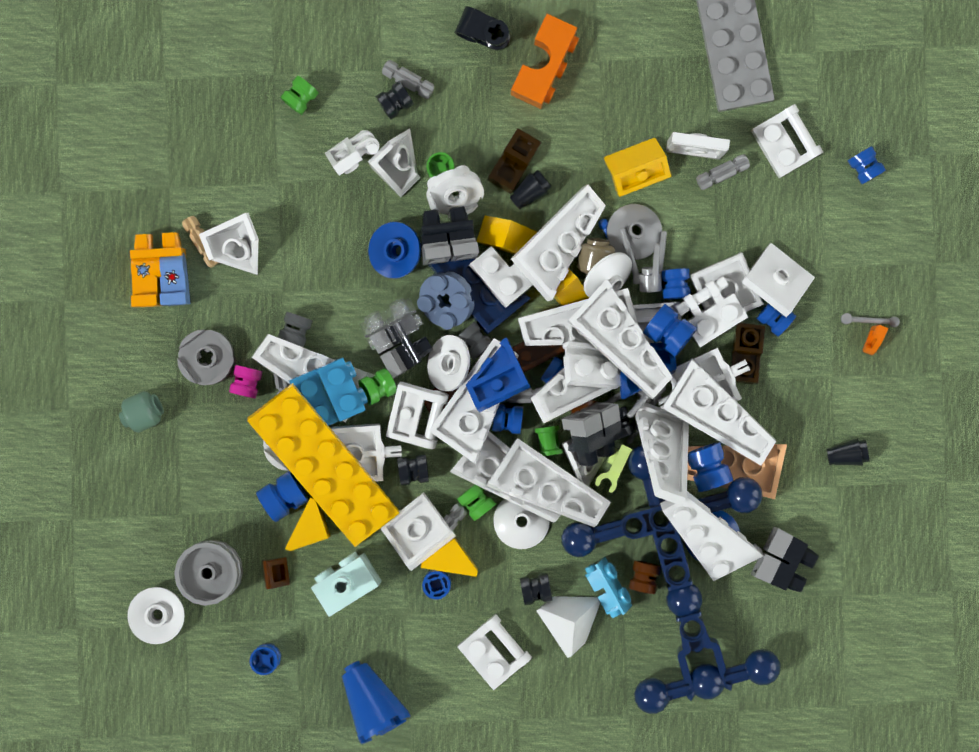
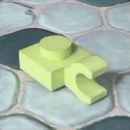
(618, 462)

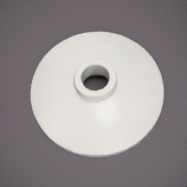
(613, 267)
(448, 363)
(514, 535)
(142, 618)

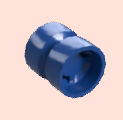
(669, 330)
(709, 468)
(281, 497)

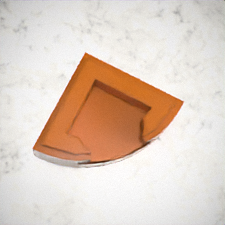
(874, 339)

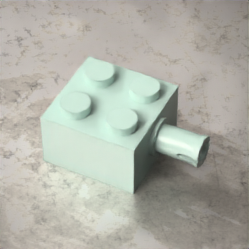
(345, 584)

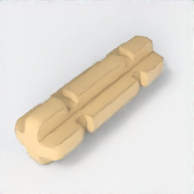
(191, 226)

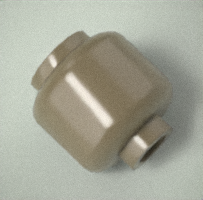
(593, 252)

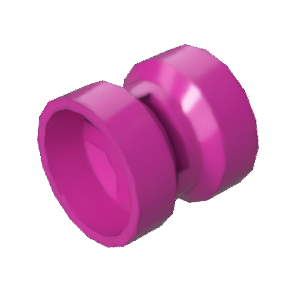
(245, 381)

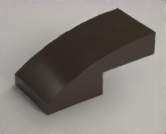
(514, 161)

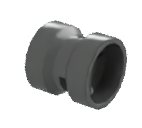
(292, 335)
(475, 340)

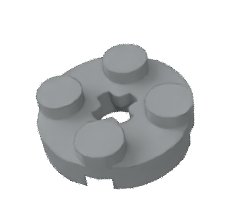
(209, 341)

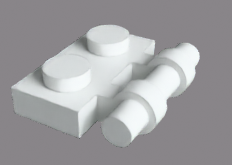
(347, 153)
(715, 319)

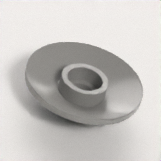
(630, 216)

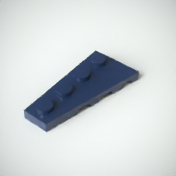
(487, 310)

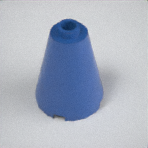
(371, 702)

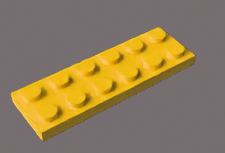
(323, 465)

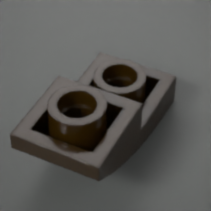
(748, 346)

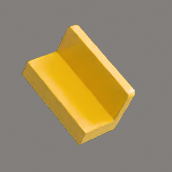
(638, 166)

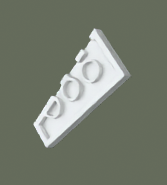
(555, 245)
(291, 360)
(558, 398)
(460, 422)
(665, 450)
(487, 463)
(543, 483)

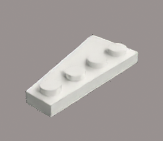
(552, 325)
(617, 336)
(712, 410)
(710, 537)

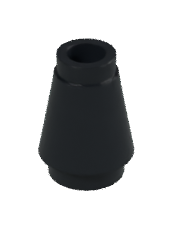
(530, 190)
(849, 453)

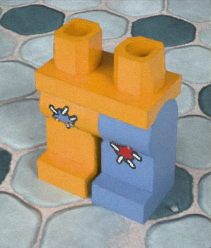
(159, 273)

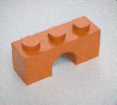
(535, 85)

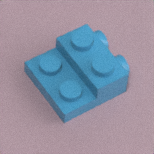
(332, 391)

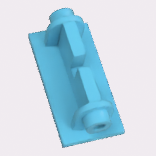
(616, 598)

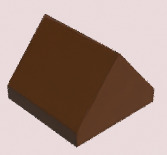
(275, 572)

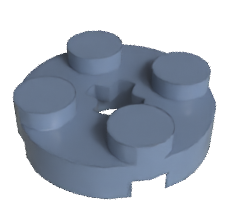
(435, 309)

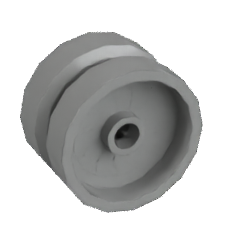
(193, 565)

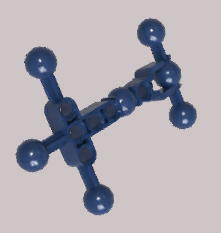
(683, 596)

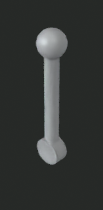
(847, 319)

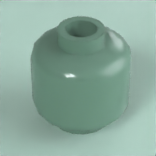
(141, 411)

